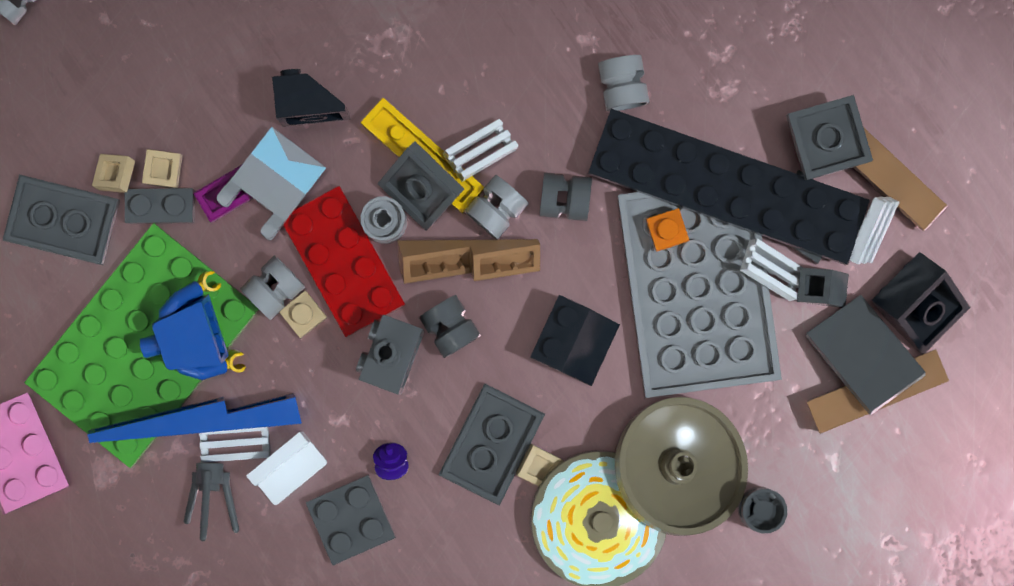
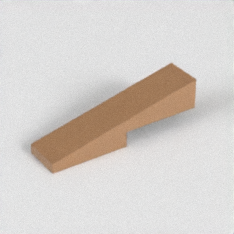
(895, 180)
(482, 258)
(842, 407)

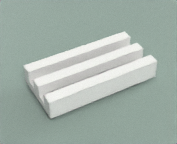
(502, 136)
(873, 229)
(775, 264)
(205, 445)

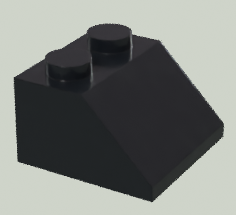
(304, 100)
(921, 302)
(575, 340)

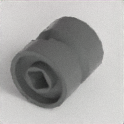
(577, 197)
(449, 326)
(762, 510)

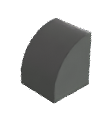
(823, 287)

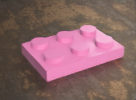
(26, 457)

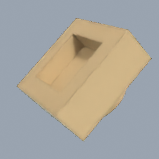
(162, 168)
(113, 173)
(303, 314)
(537, 464)

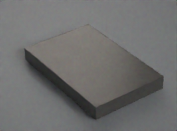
(61, 219)
(865, 354)
(491, 444)

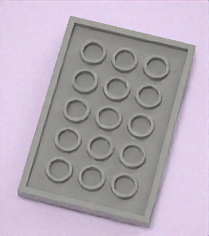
(693, 307)

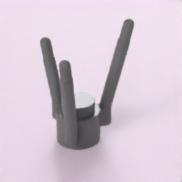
(207, 479)

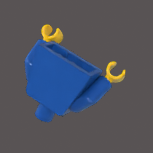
(190, 334)

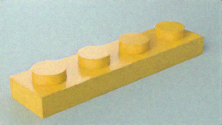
(399, 133)

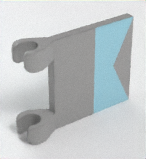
(276, 177)

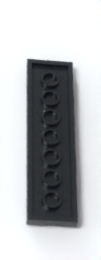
(729, 187)

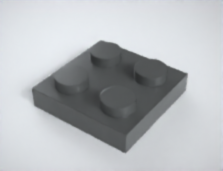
(829, 137)
(420, 185)
(350, 520)

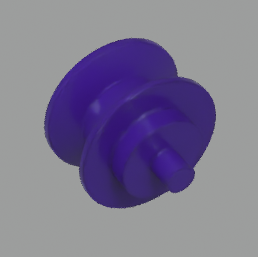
(390, 461)

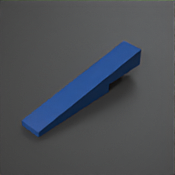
(203, 418)

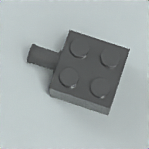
(390, 354)

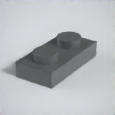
(160, 206)

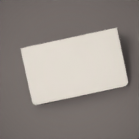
(287, 468)

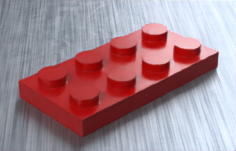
(342, 261)

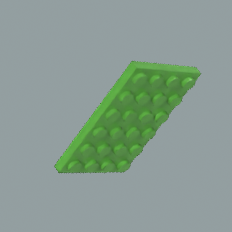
(98, 365)

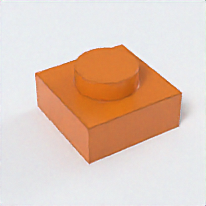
(667, 230)

